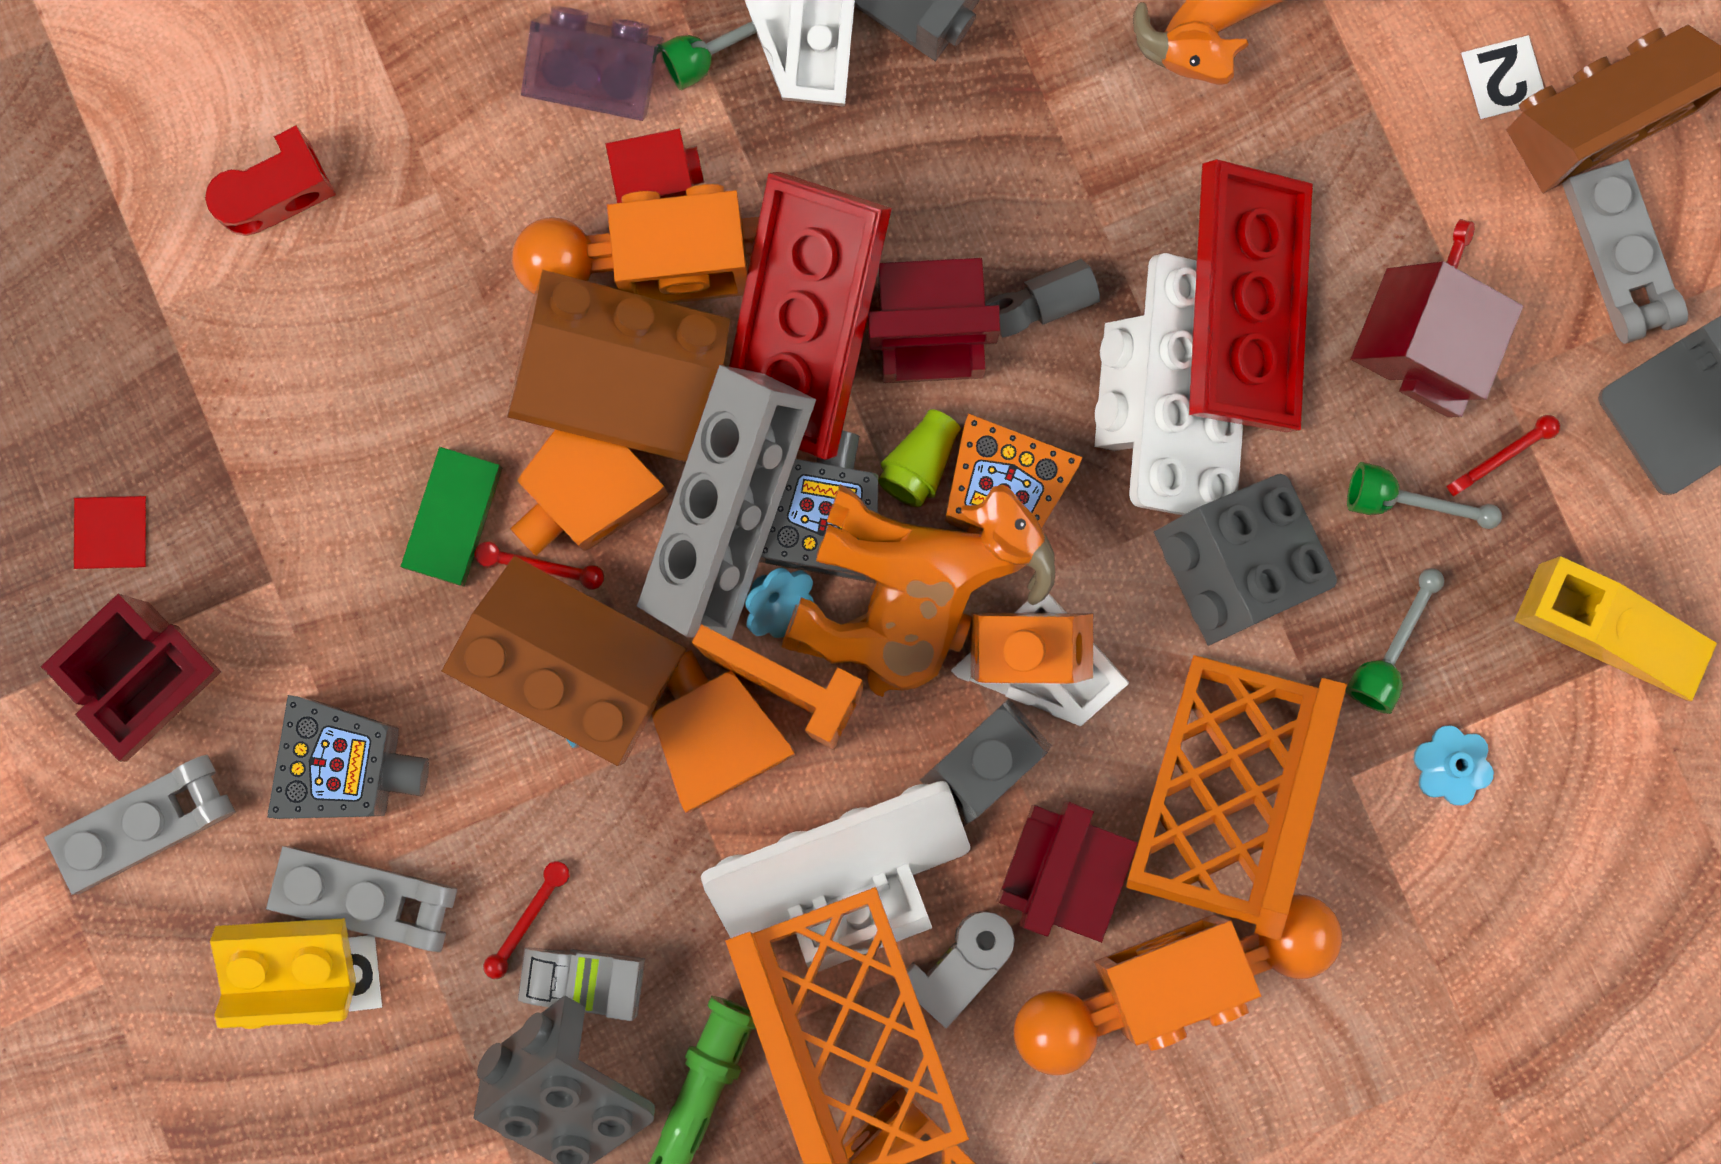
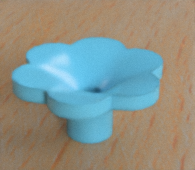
(774, 599)
(1438, 765)

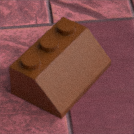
(1616, 104)
(616, 365)
(564, 660)

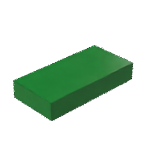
(451, 516)

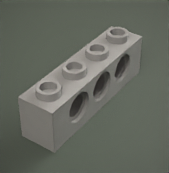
(725, 502)

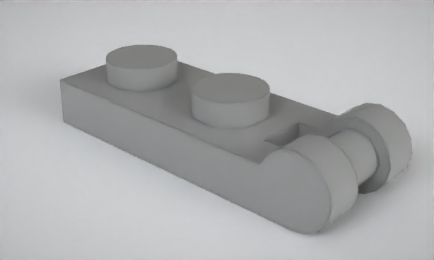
(1624, 251)
(138, 826)
(366, 896)

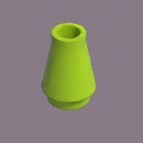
(918, 462)

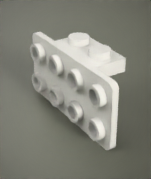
(1146, 400)
(840, 859)

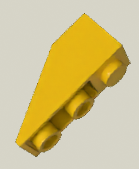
(1615, 626)

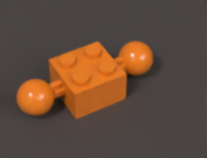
(655, 246)
(1172, 983)

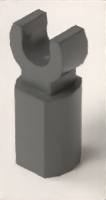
(1047, 297)

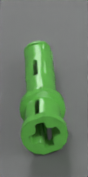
(711, 1067)

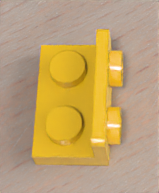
(283, 973)

